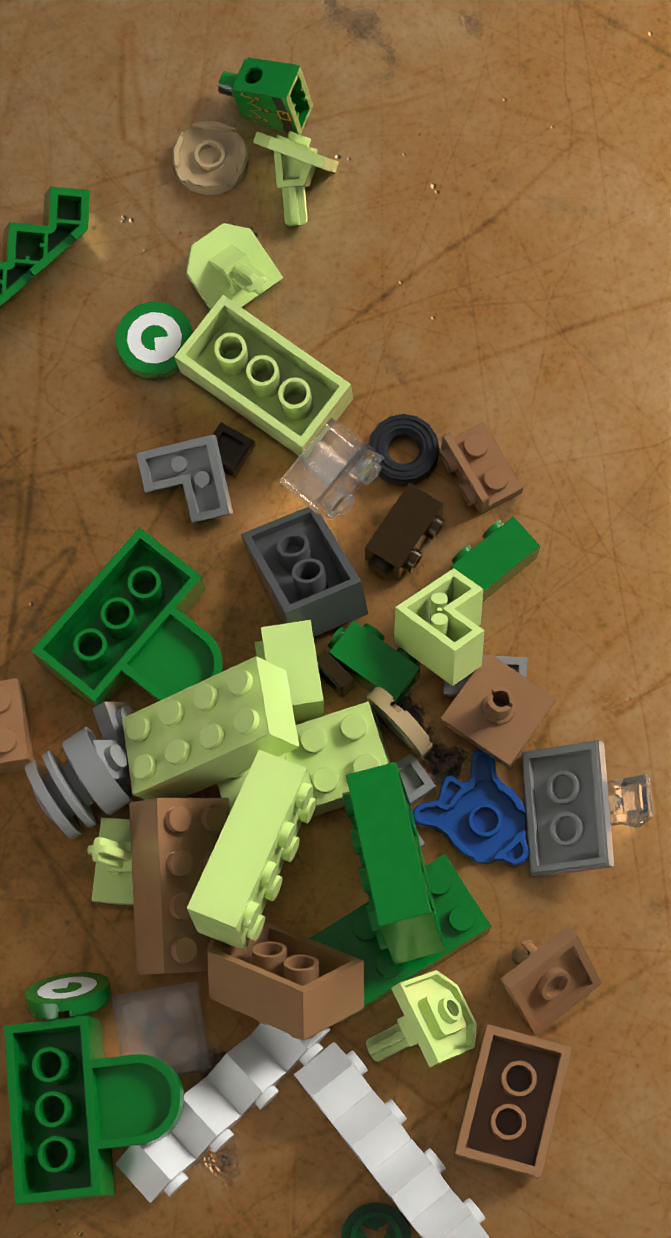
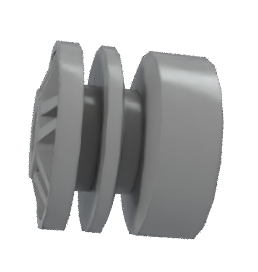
(76, 784)

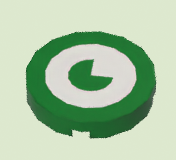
(151, 338)
(74, 992)

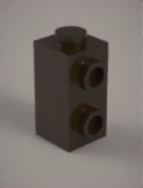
(403, 532)

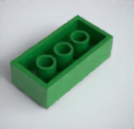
(392, 864)
(459, 922)

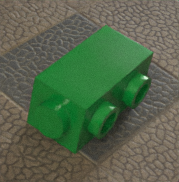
(498, 557)
(373, 661)

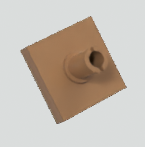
(498, 710)
(549, 979)

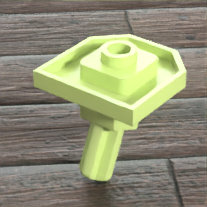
(294, 171)
(231, 265)
(113, 863)
(433, 1019)

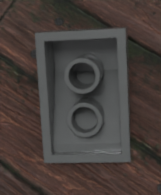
(306, 571)

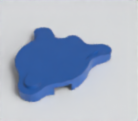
(479, 816)

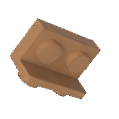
(480, 467)

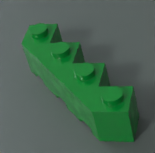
(33, 247)

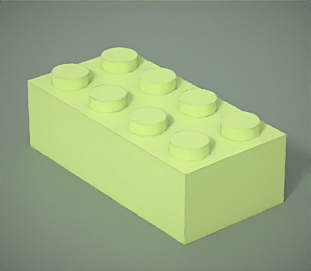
(263, 375)
(210, 731)
(330, 750)
(252, 851)

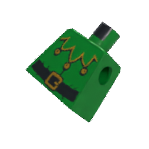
(269, 94)

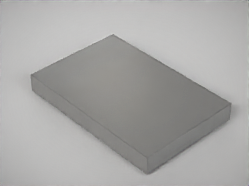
(567, 809)

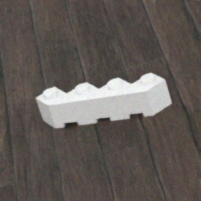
(216, 1105)
(386, 1149)

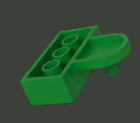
(132, 628)
(78, 1106)

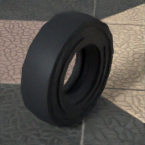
(419, 431)

